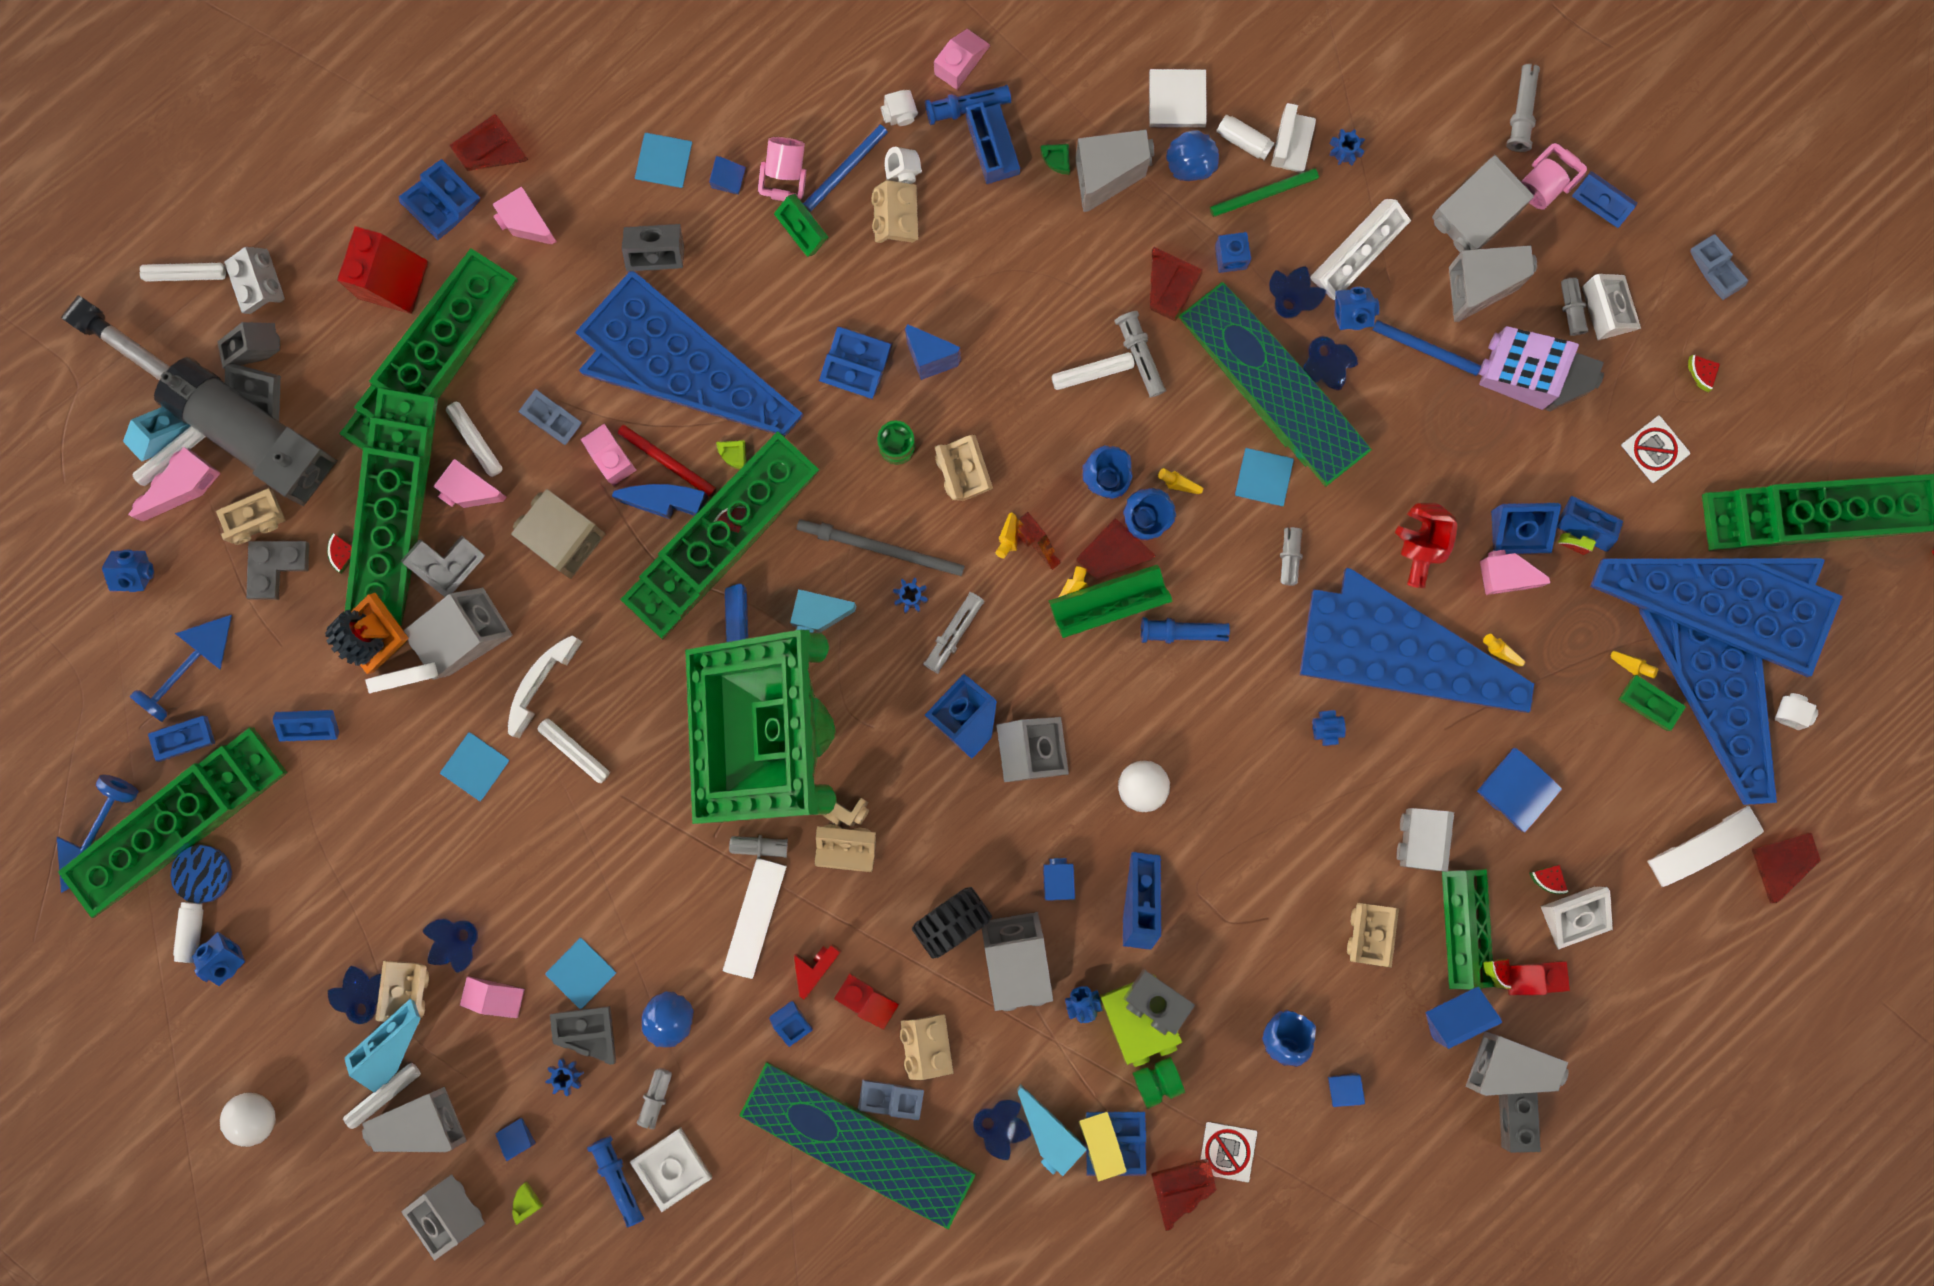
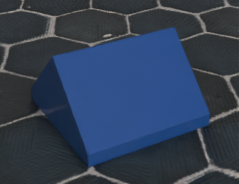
(931, 353)
(1525, 527)
(1461, 1018)

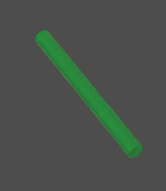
(1264, 192)

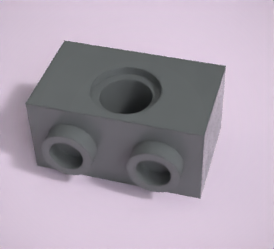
(653, 247)
(1176, 1006)
(1519, 1122)

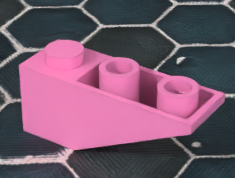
(182, 481)

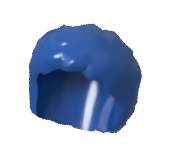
(1193, 156)
(1108, 472)
(1149, 513)
(667, 1019)
(1289, 1038)

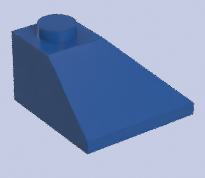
(965, 715)

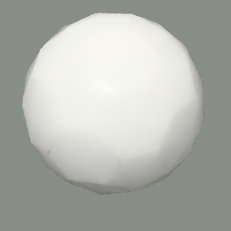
(1144, 786)
(247, 1119)

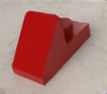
(808, 975)
(1539, 978)
(866, 1001)

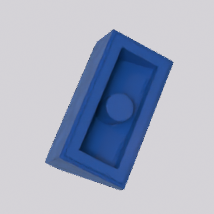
(1588, 521)
(736, 613)

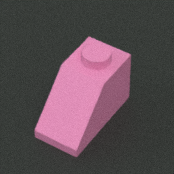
(959, 58)
(521, 217)
(608, 455)
(465, 487)
(1509, 573)

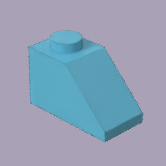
(153, 432)
(819, 611)

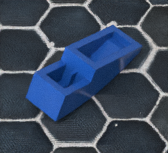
(662, 499)

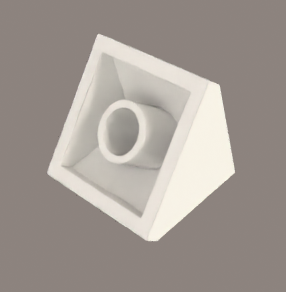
(1610, 305)
(1579, 916)

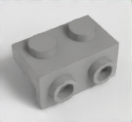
(253, 279)

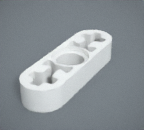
(401, 677)

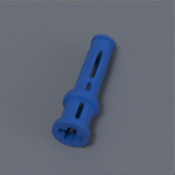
(954, 106)
(1171, 630)
(610, 1168)

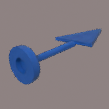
(207, 641)
(114, 789)

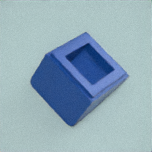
(727, 175)
(790, 1023)
(1346, 1090)
(514, 1139)

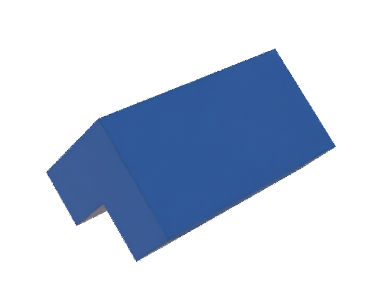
(992, 142)

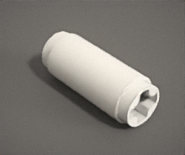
(1245, 137)
(188, 931)

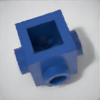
(1355, 308)
(127, 570)
(217, 959)

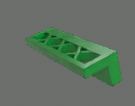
(1109, 601)
(1465, 930)

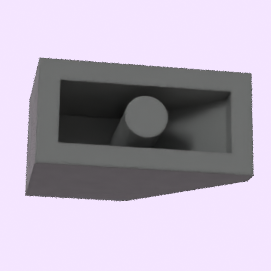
(249, 343)
(1581, 379)

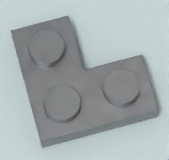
(266, 562)
(447, 571)

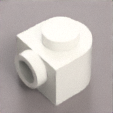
(899, 108)
(902, 165)
(1796, 712)

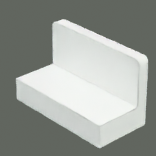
(1293, 140)

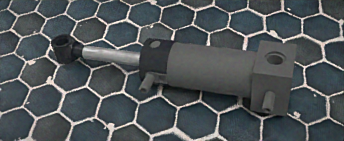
(219, 412)

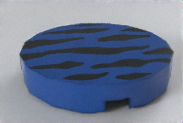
(200, 874)

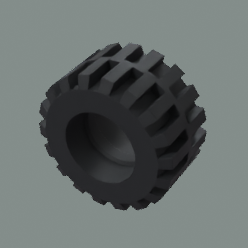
(951, 922)

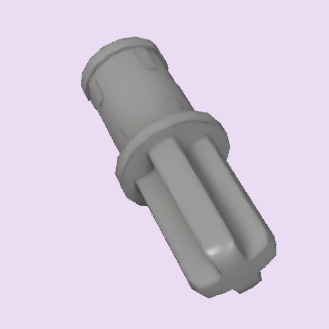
(1574, 306)
(1291, 556)
(758, 846)
(654, 1098)

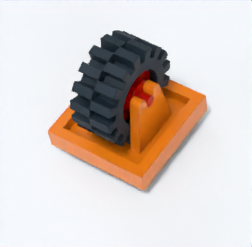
(366, 634)

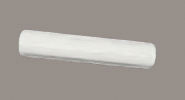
(182, 272)
(1093, 371)
(474, 439)
(160, 461)
(573, 750)
(381, 1096)

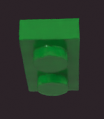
(801, 225)
(1652, 703)

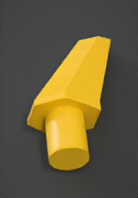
(1179, 482)
(1008, 536)
(1076, 583)
(1501, 650)
(1634, 665)

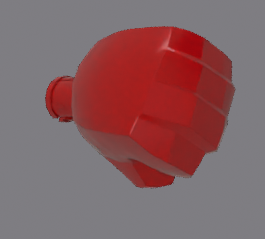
(1430, 543)

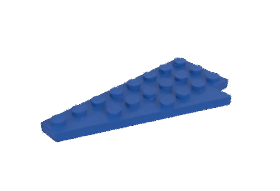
(662, 353)
(1745, 602)
(1388, 645)
(1728, 701)

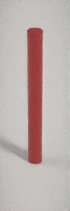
(666, 460)

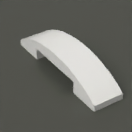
(519, 714)
(1706, 847)

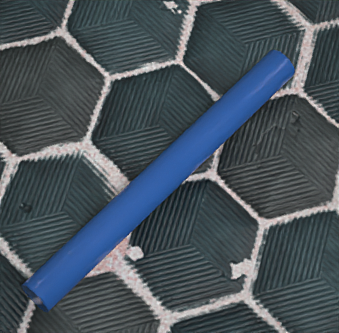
(856, 156)
(1426, 347)

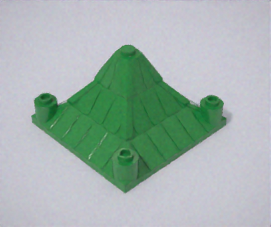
(757, 728)

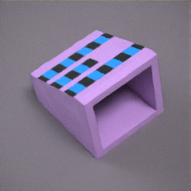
(1527, 366)

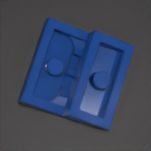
(439, 199)
(855, 362)
(1519, 790)
(1131, 1138)

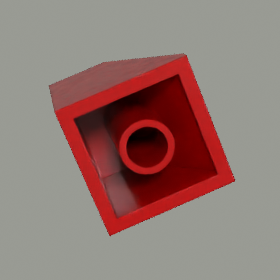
(382, 271)

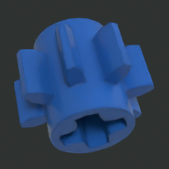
(1351, 140)
(913, 588)
(1328, 727)
(1083, 1004)
(562, 1084)

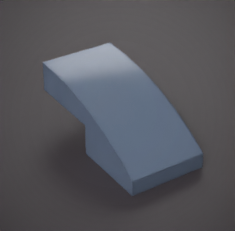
(1718, 269)
(550, 417)
(890, 1099)

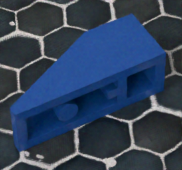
(1143, 902)

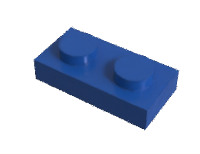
(1604, 199)
(306, 725)
(181, 738)

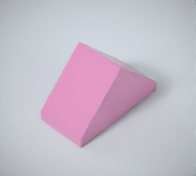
(491, 998)

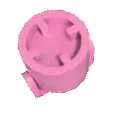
(785, 163)
(1549, 178)

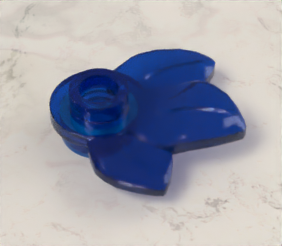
(1296, 290)
(1333, 365)
(448, 944)
(356, 990)
(1005, 1130)

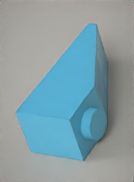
(382, 1051)
(1054, 1140)

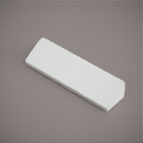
(1361, 247)
(754, 918)

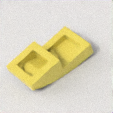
(1102, 1146)

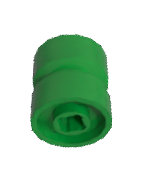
(896, 442)
(1158, 1082)

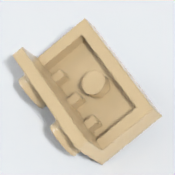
(895, 212)
(963, 468)
(250, 516)
(841, 814)
(845, 848)
(1373, 934)
(399, 984)
(926, 1047)

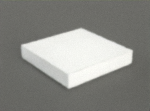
(1177, 98)
(671, 1169)

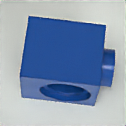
(1232, 252)
(1058, 880)

